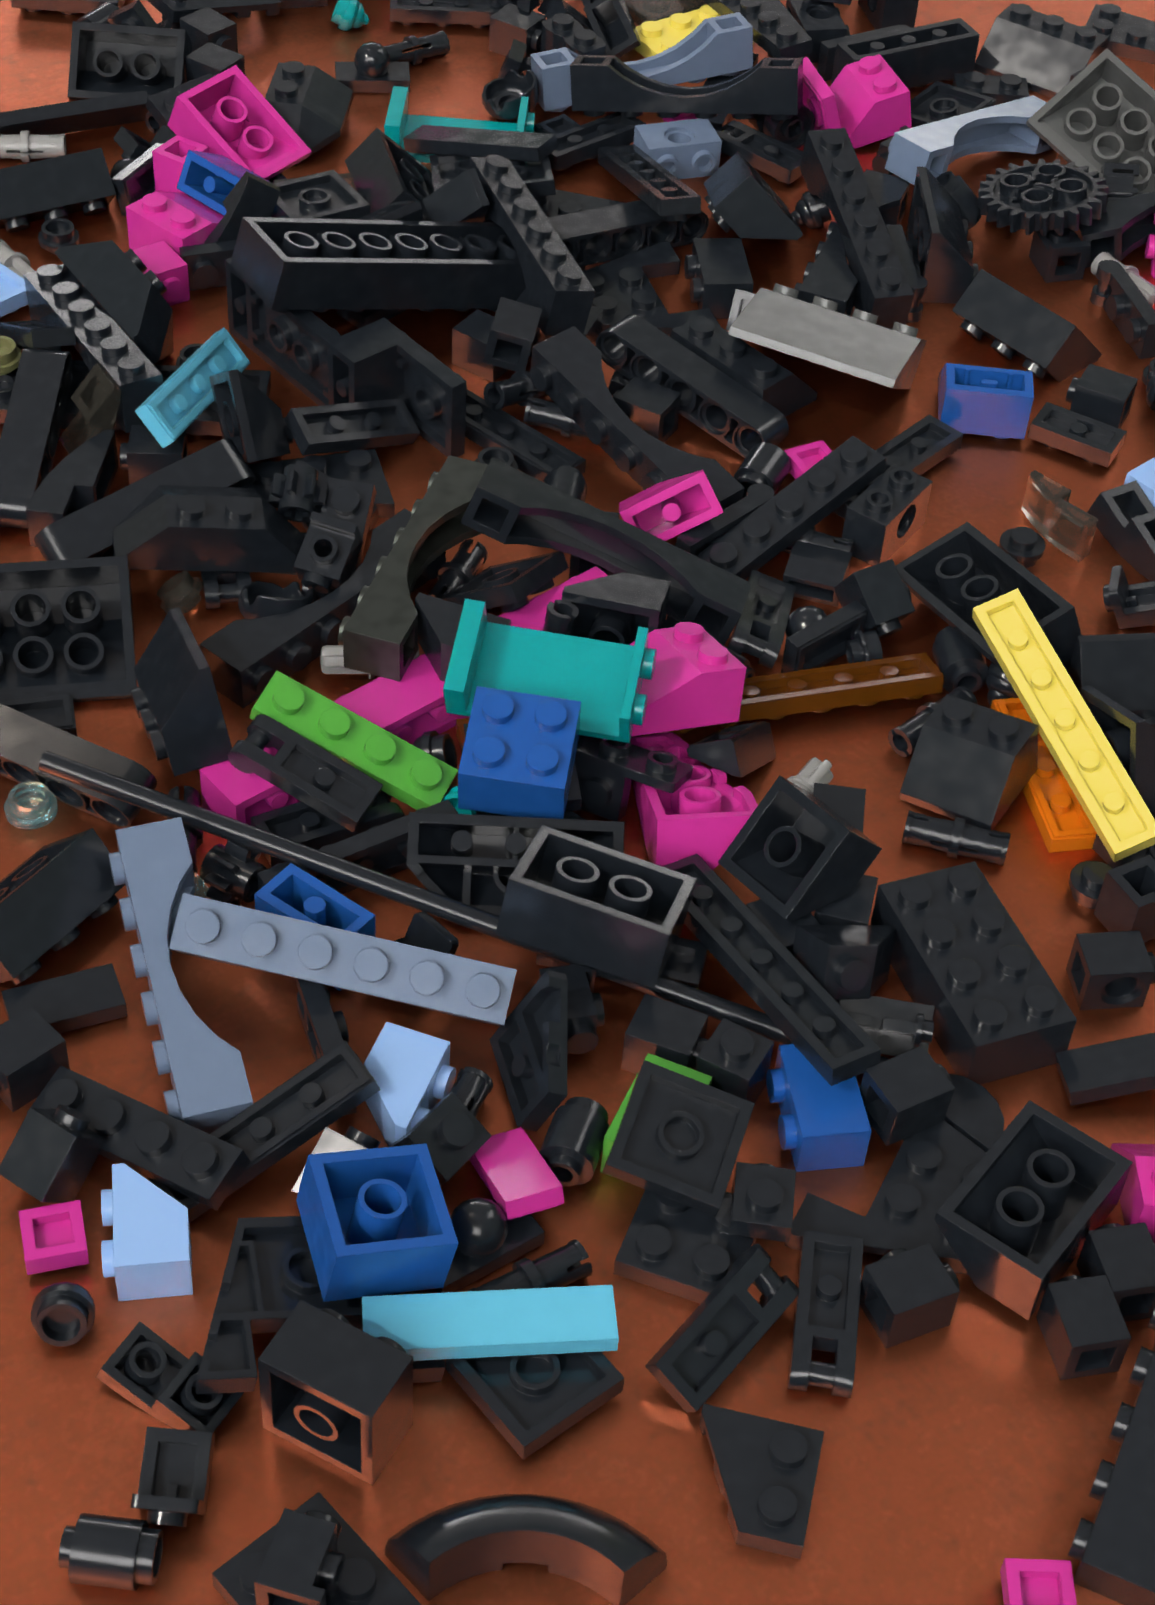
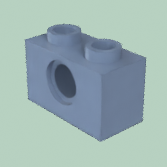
(682, 147)

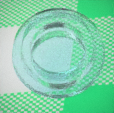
(30, 805)

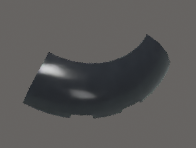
(526, 1528)

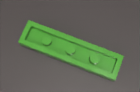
(398, 765)

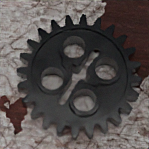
(1043, 197)

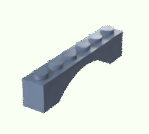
(713, 49)
(983, 130)
(342, 959)
(203, 1068)

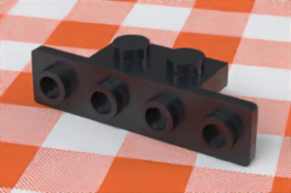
(609, 766)

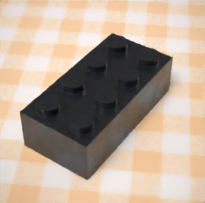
(970, 961)

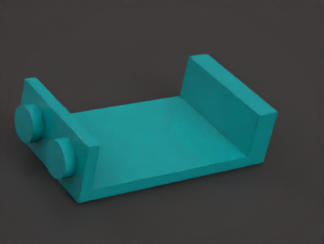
(400, 123)
(554, 665)

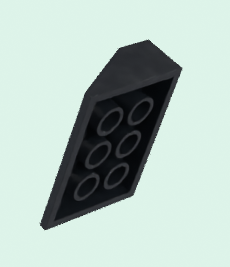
(67, 629)

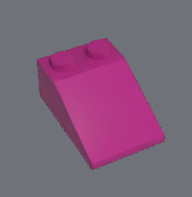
(237, 123)
(170, 218)
(692, 681)

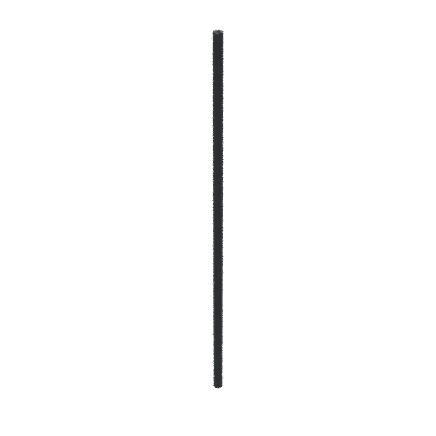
(377, 883)

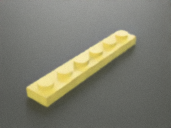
(1066, 725)

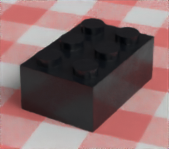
(596, 906)

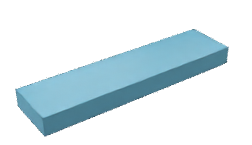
(189, 388)
(496, 1322)

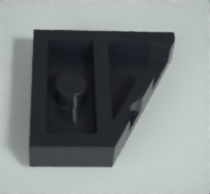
(534, 1051)
(765, 1476)

